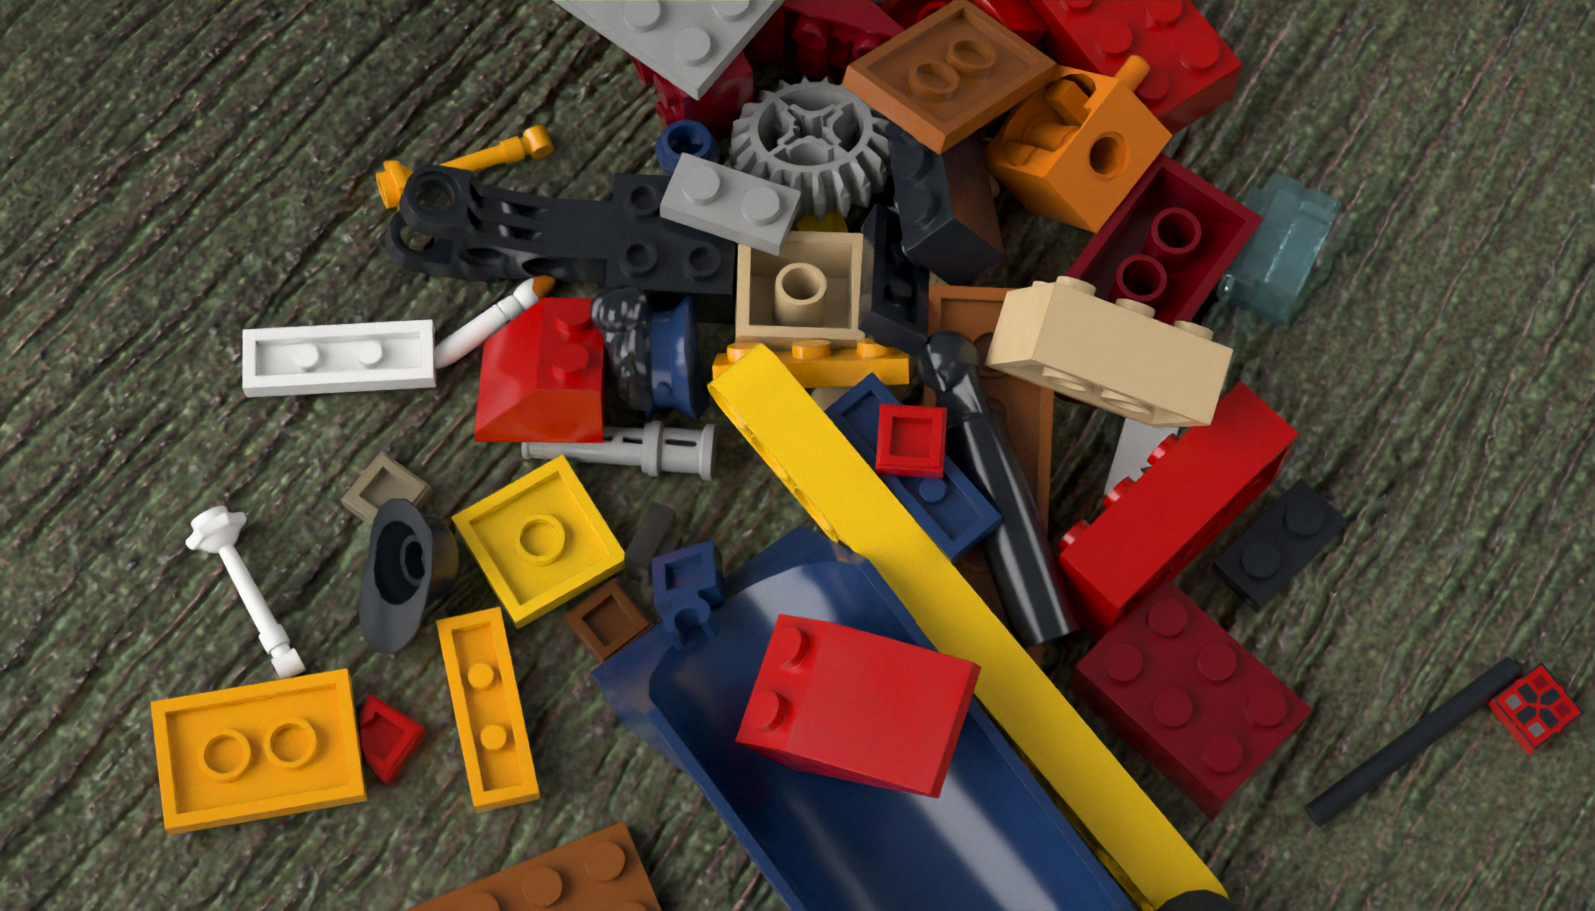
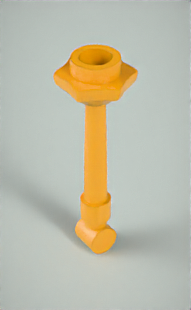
(534, 142)

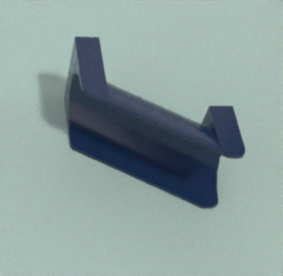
(832, 840)

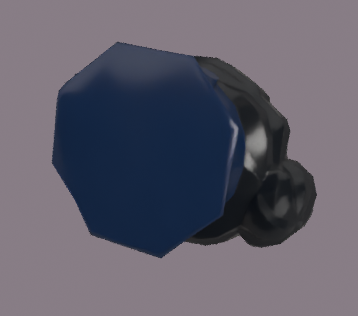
(652, 351)

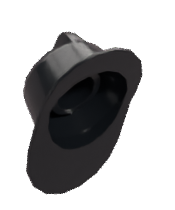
(406, 571)

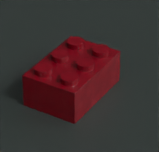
(1188, 698)

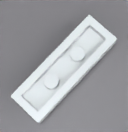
(339, 358)

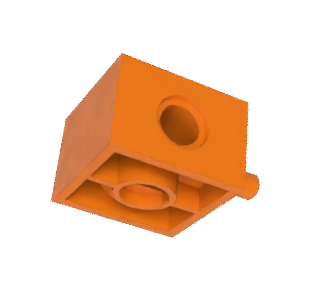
(1078, 145)

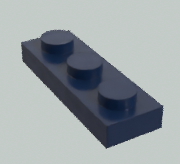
(944, 507)

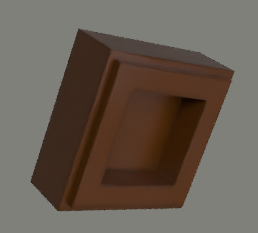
(607, 622)

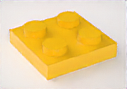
(540, 541)

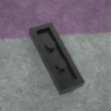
(891, 287)

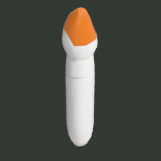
(492, 320)

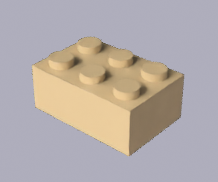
(1109, 354)

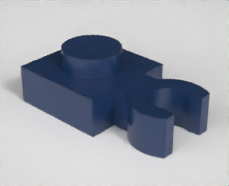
(686, 588)

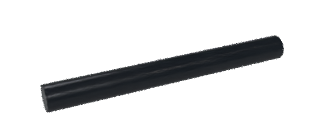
(1412, 742)

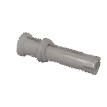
(651, 447)

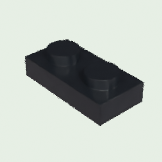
(1279, 545)

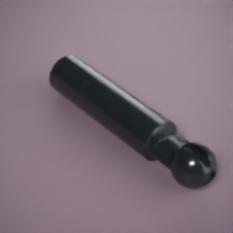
(984, 452)

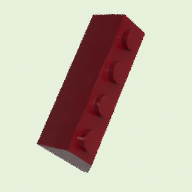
(1165, 244)

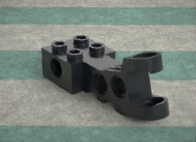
(524, 236)

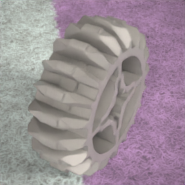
(813, 132)

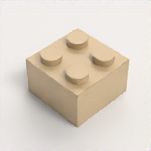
(802, 292)

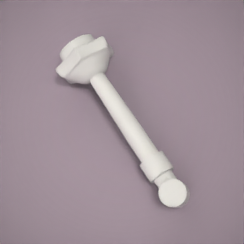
(217, 533)

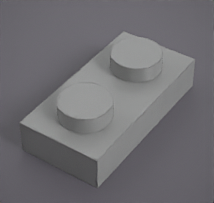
(730, 204)

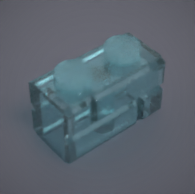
(1282, 249)

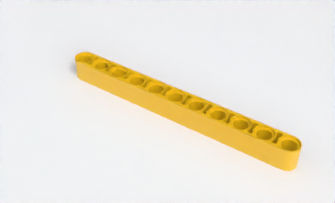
(1011, 689)

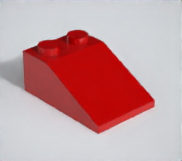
(857, 706)

